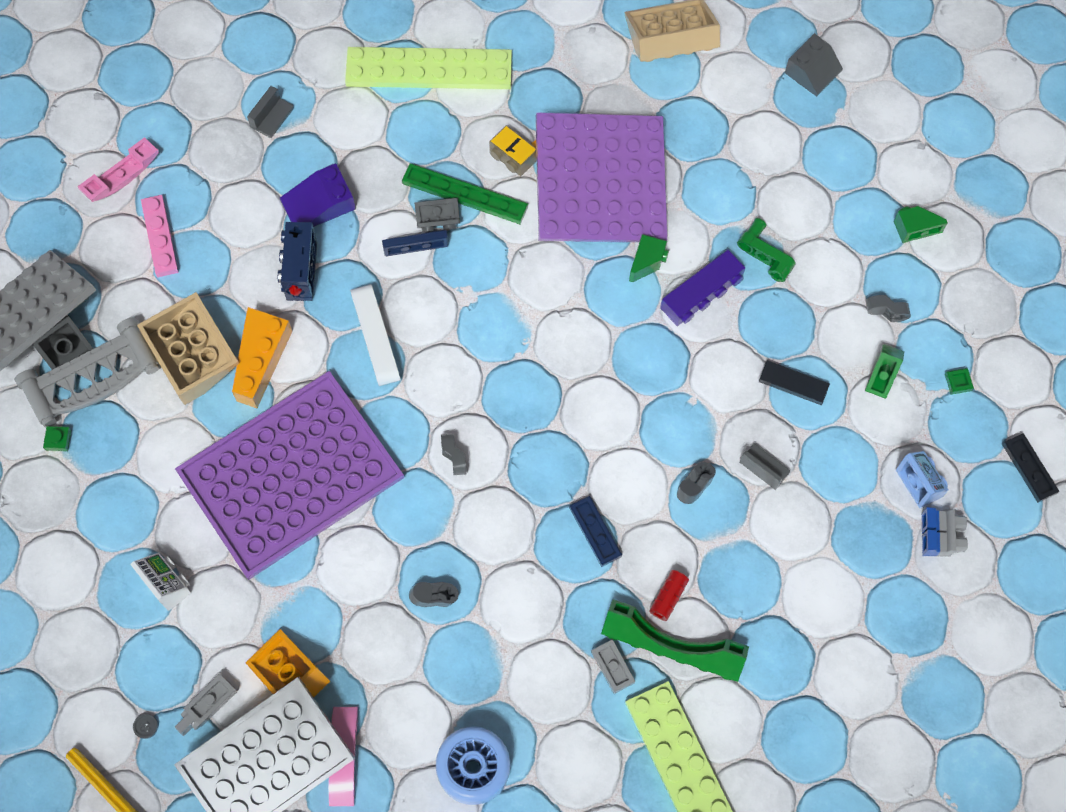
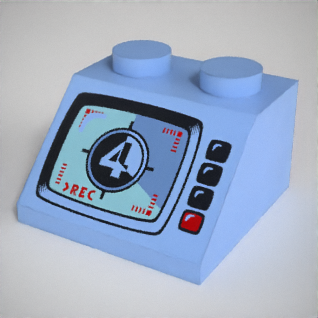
(922, 478)

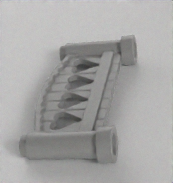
(41, 389)

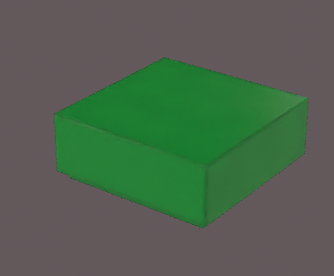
(959, 381)

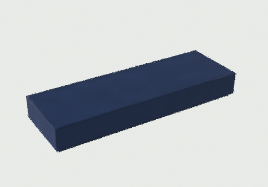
(415, 243)
(595, 531)

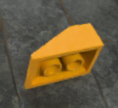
(281, 662)

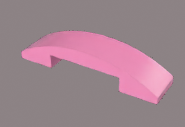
(121, 173)
(342, 782)

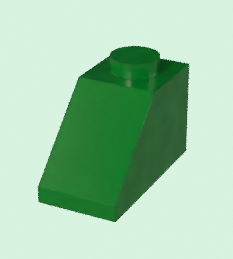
(918, 223)
(648, 258)
(885, 371)

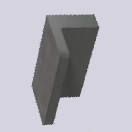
(269, 113)
(764, 466)

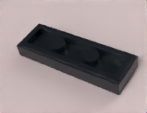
(794, 382)
(1030, 468)

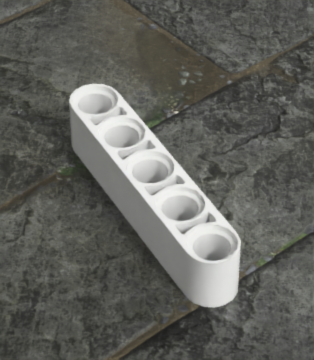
(375, 335)

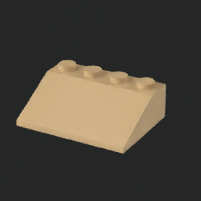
(673, 29)
(188, 347)

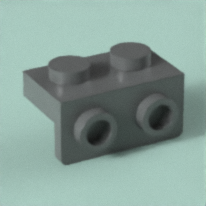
(437, 213)

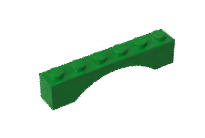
(718, 657)

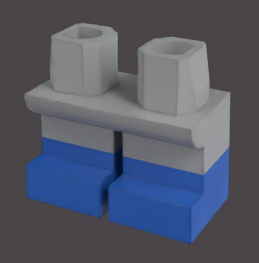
(940, 533)

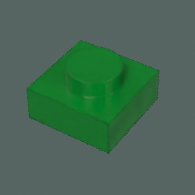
(57, 438)

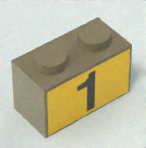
(512, 151)

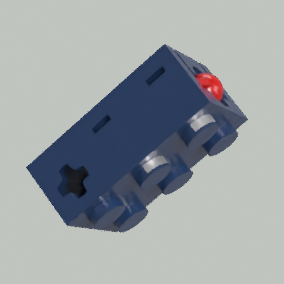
(298, 261)

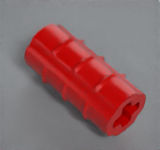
(669, 595)

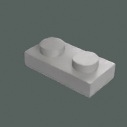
(613, 666)

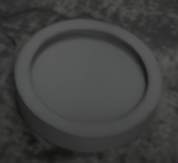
(145, 726)

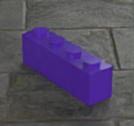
(702, 288)

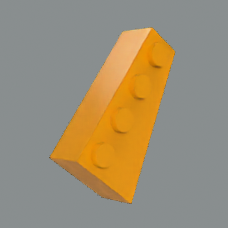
(259, 354)

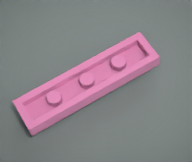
(159, 236)

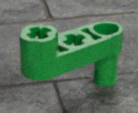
(780, 263)

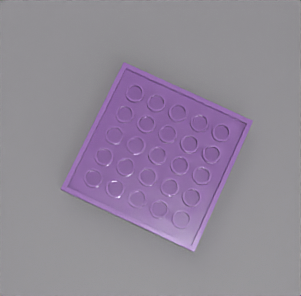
(600, 177)

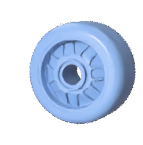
(467, 746)

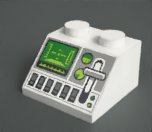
(162, 580)

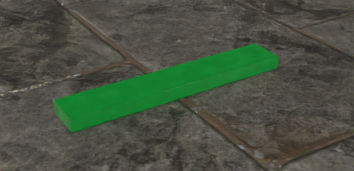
(466, 193)

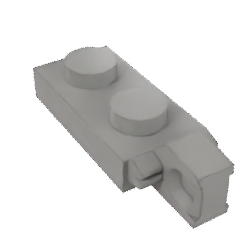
(205, 705)

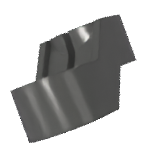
(885, 306)
(453, 454)
(696, 482)
(433, 594)

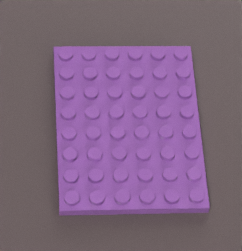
(289, 474)

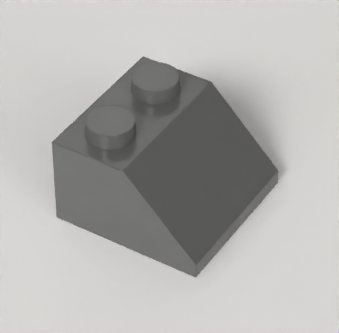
(814, 65)
(62, 343)

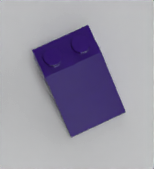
(319, 197)

